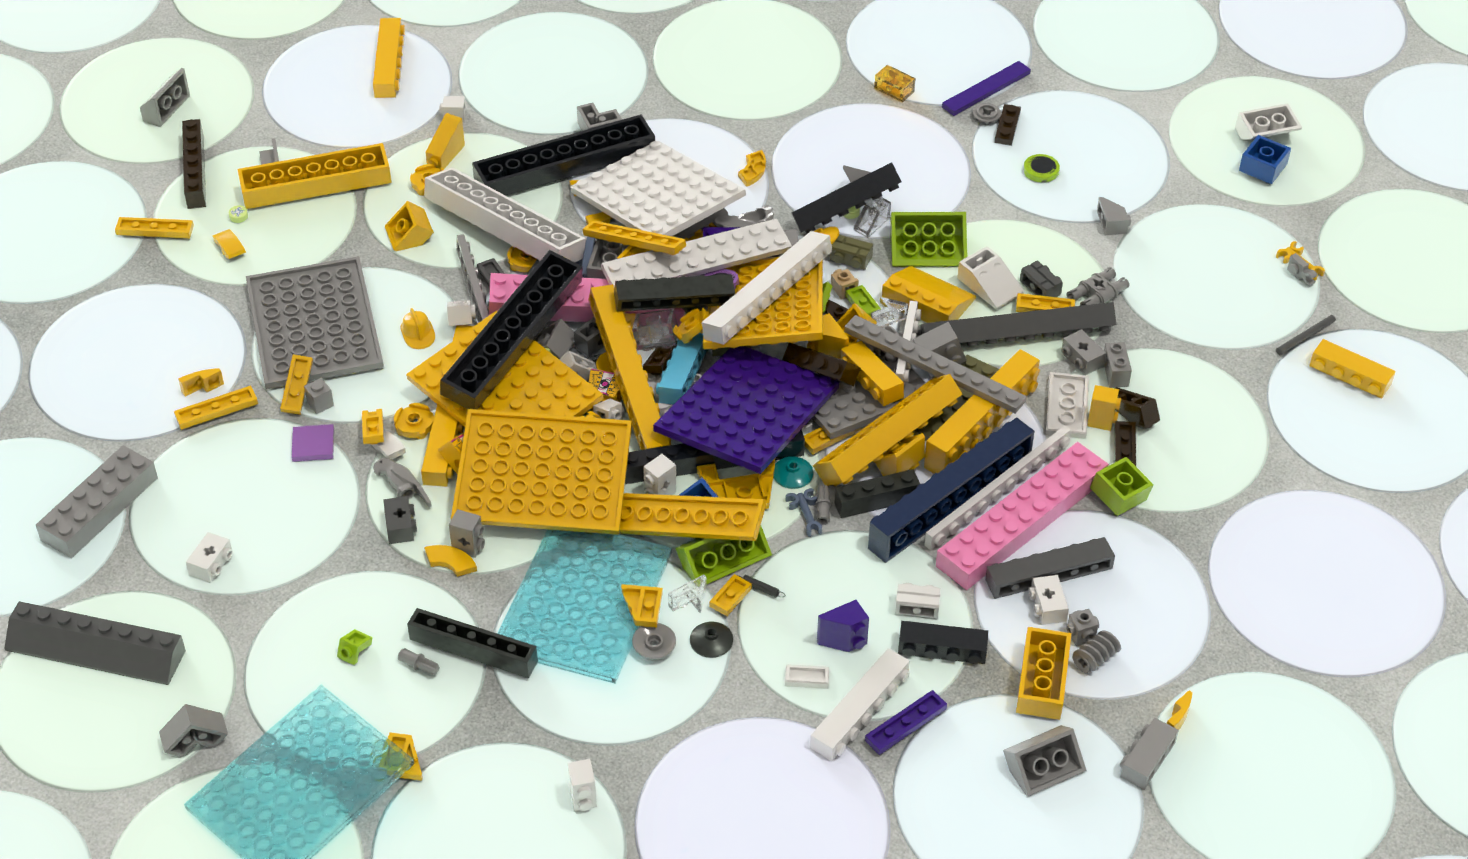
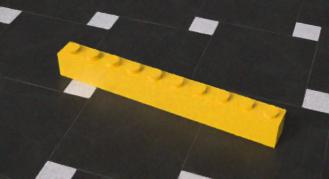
(627, 367)
(435, 468)

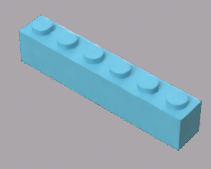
(681, 370)

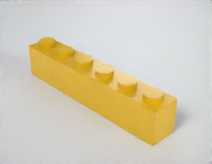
(388, 58)

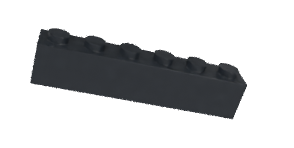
(846, 197)

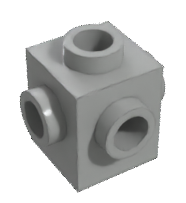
(1082, 626)

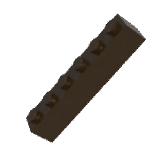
(194, 164)

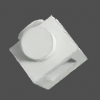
(611, 408)

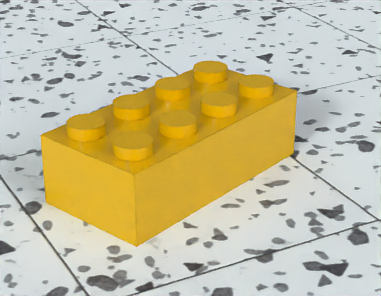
(1043, 673)

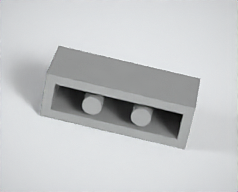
(1148, 753)

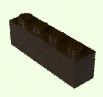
(822, 364)

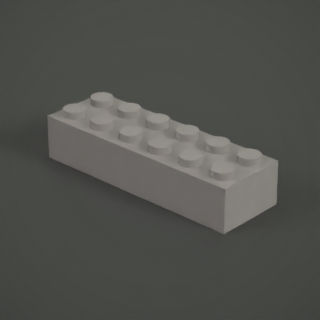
(96, 501)

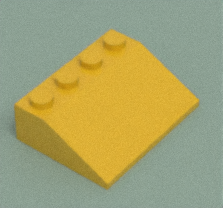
(935, 297)

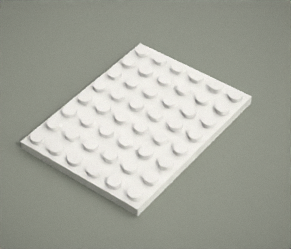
(658, 190)

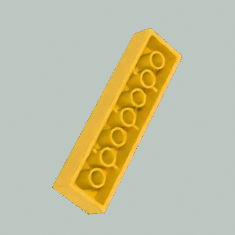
(314, 175)
(979, 417)
(887, 431)

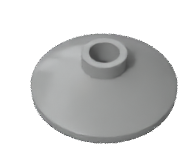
(654, 642)

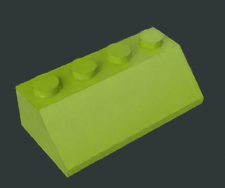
(721, 556)

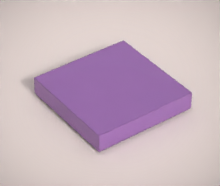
(313, 443)

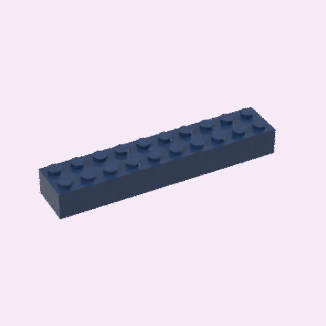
(948, 490)

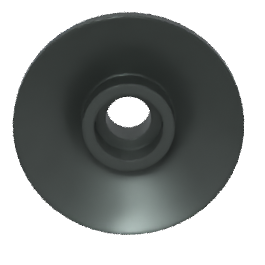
(714, 645)

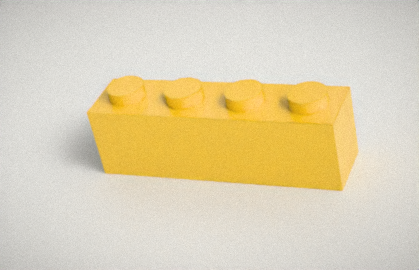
(1352, 368)
(874, 374)

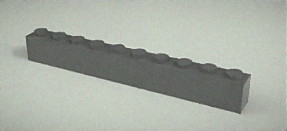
(1030, 323)

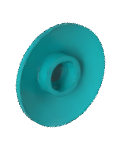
(793, 472)

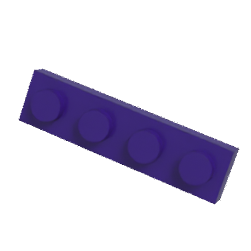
(905, 722)

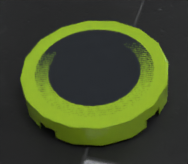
(1041, 168)

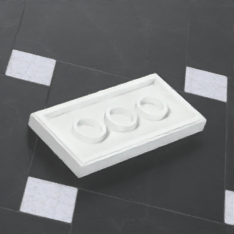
(1067, 404)

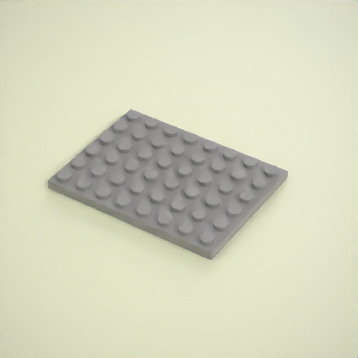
(314, 314)

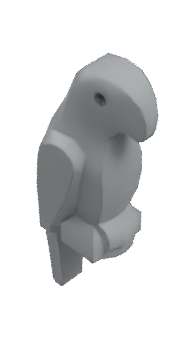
(400, 479)

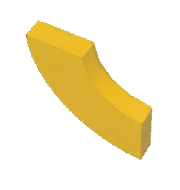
(754, 169)
(450, 557)

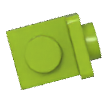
(352, 644)

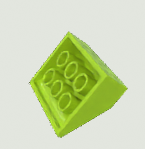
(928, 239)

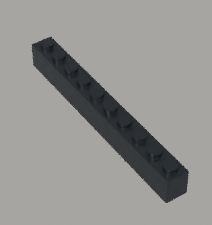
(688, 458)

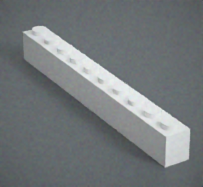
(766, 287)

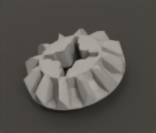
(987, 109)

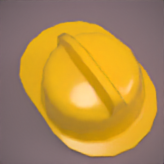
(417, 330)

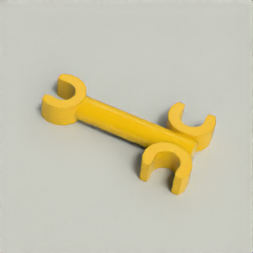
(1286, 253)

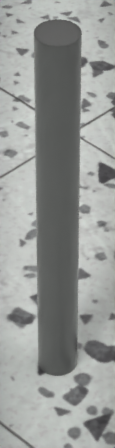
(1306, 334)

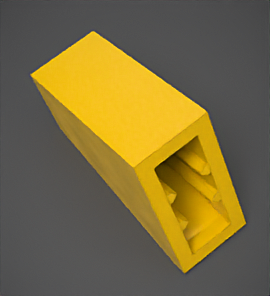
(446, 142)

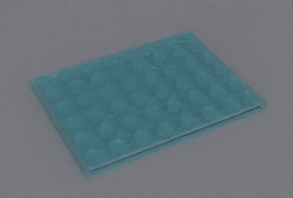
(575, 600)
(300, 781)

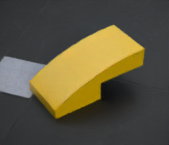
(229, 244)
(206, 379)
(1180, 710)

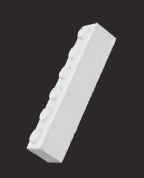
(859, 705)

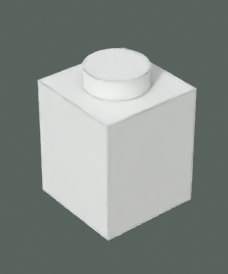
(453, 105)

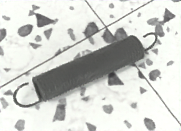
(763, 587)

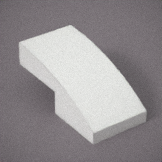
(390, 447)

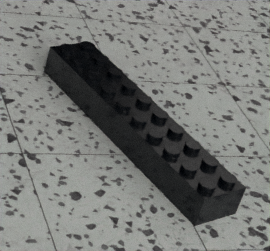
(563, 156)
(511, 331)

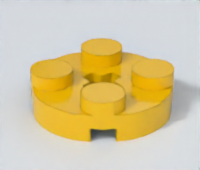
(418, 178)
(517, 260)
(690, 325)
(413, 429)

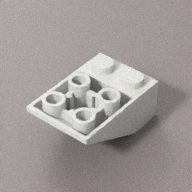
(989, 277)

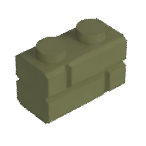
(851, 252)

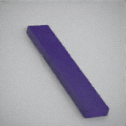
(986, 88)

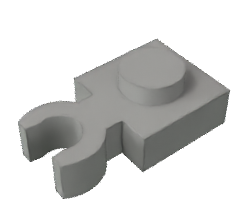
(1299, 268)

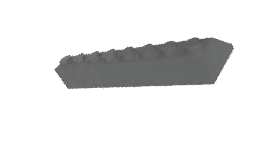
(94, 643)

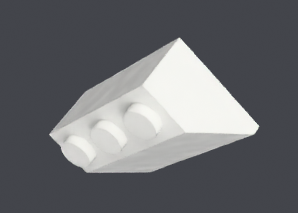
(1267, 121)

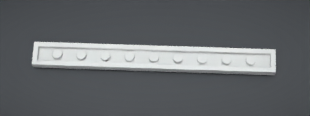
(995, 489)

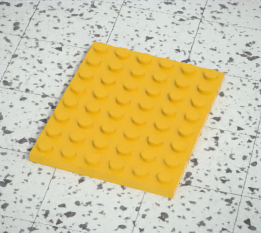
(790, 318)
(533, 384)
(543, 471)

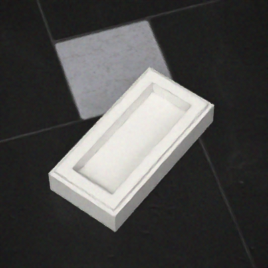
(807, 676)

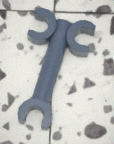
(803, 501)

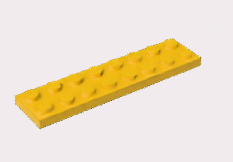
(692, 516)

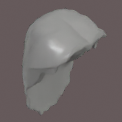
(760, 215)

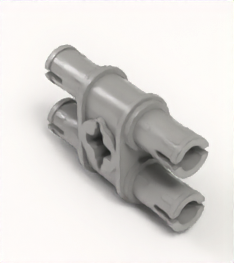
(1098, 288)

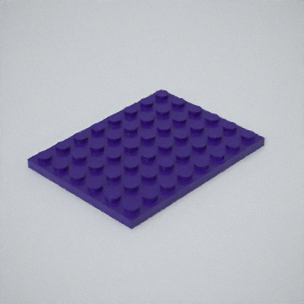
(746, 407)

